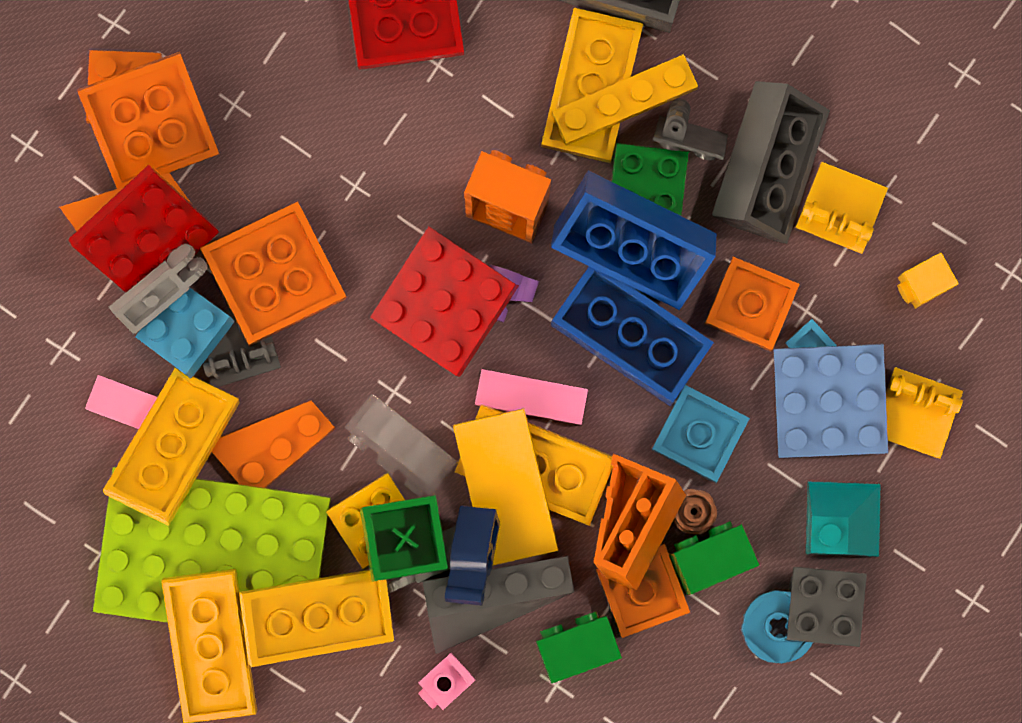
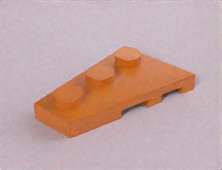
(272, 446)

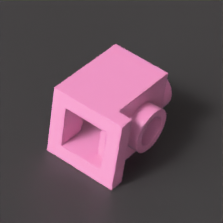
(452, 669)

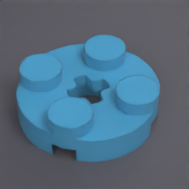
(757, 629)

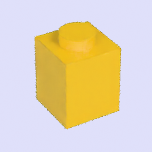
(926, 281)

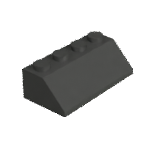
(771, 161)

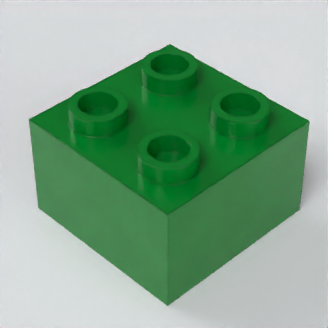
(652, 174)
(403, 538)
(713, 559)
(577, 648)

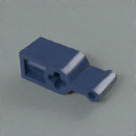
(472, 555)

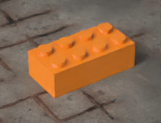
(507, 195)

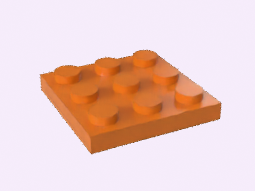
(148, 119)
(273, 273)

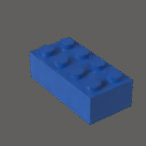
(634, 240)
(631, 334)

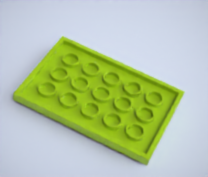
(220, 526)

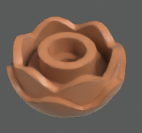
(705, 514)

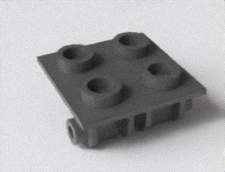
(676, 133)
(235, 360)
(826, 606)

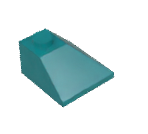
(843, 519)

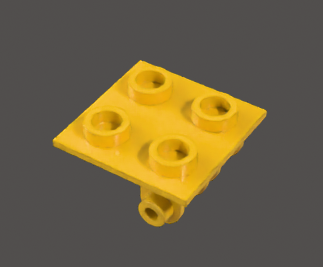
(841, 207)
(920, 412)
(347, 514)

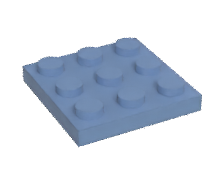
(830, 400)

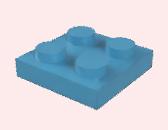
(186, 332)
(700, 434)

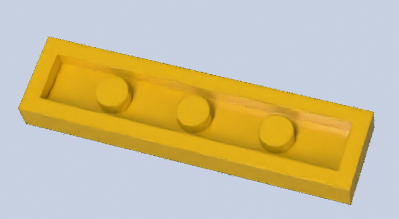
(624, 100)

